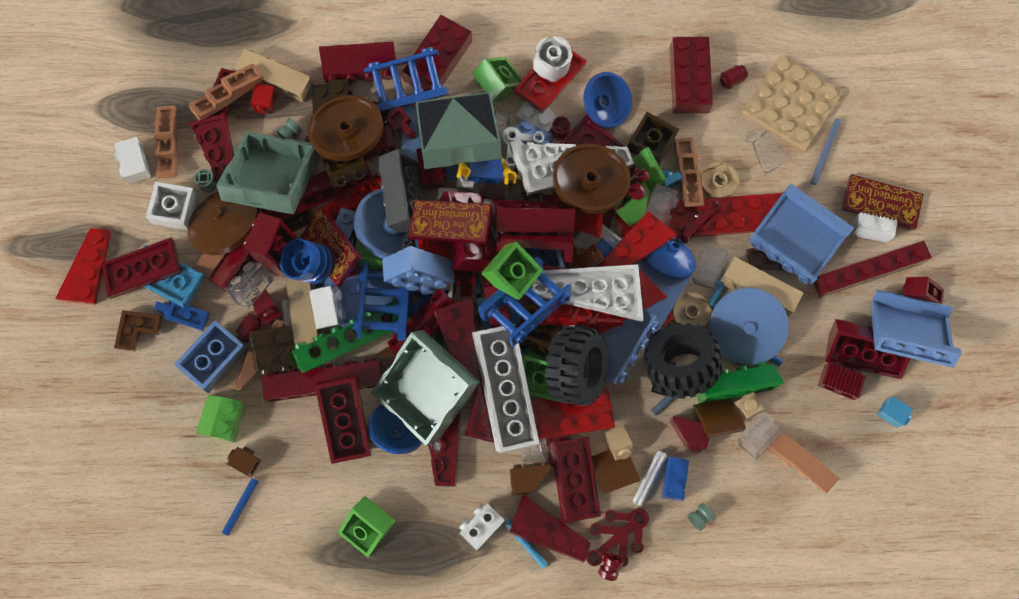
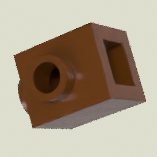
(243, 460)

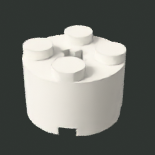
(552, 58)

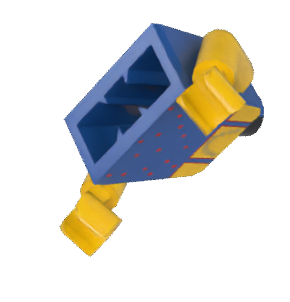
(487, 171)

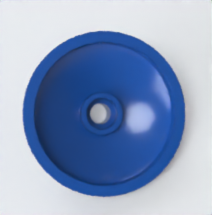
(615, 99)
(672, 260)
(383, 425)

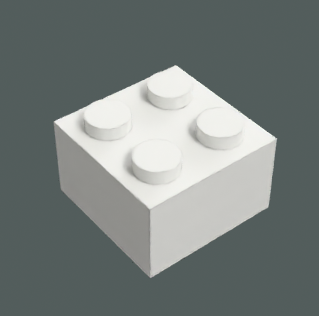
(171, 205)

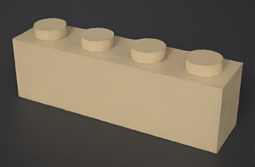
(282, 77)
(743, 275)
(301, 312)

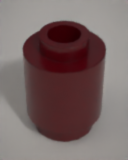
(733, 76)
(249, 323)

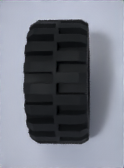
(577, 365)
(686, 379)

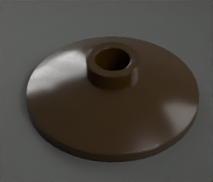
(299, 221)

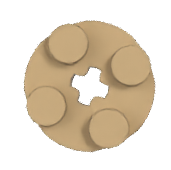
(723, 172)
(689, 301)

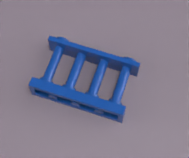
(419, 94)
(491, 307)
(399, 310)

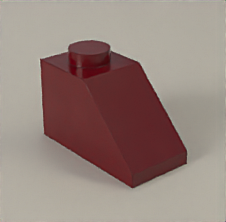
(924, 289)
(690, 433)

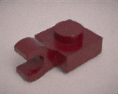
(400, 121)

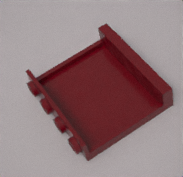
(534, 240)

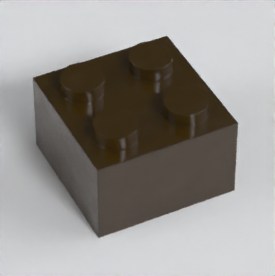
(655, 135)

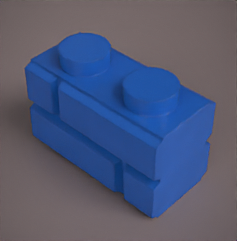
(675, 479)

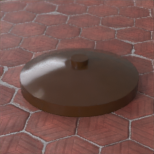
(345, 128)
(591, 178)
(220, 225)

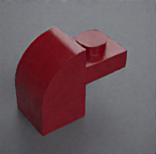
(266, 308)

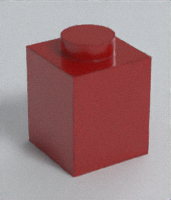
(263, 98)

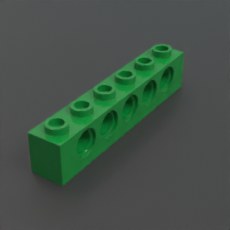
(306, 361)

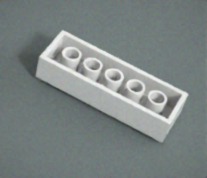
(505, 390)

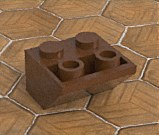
(526, 479)

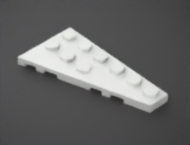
(537, 162)
(601, 289)

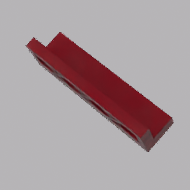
(423, 319)

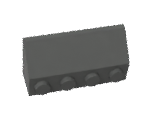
(400, 188)

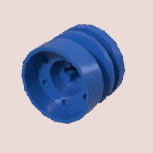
(306, 261)

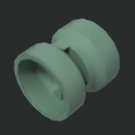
(289, 130)
(208, 184)
(701, 516)

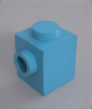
(895, 412)

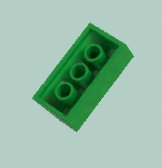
(743, 382)

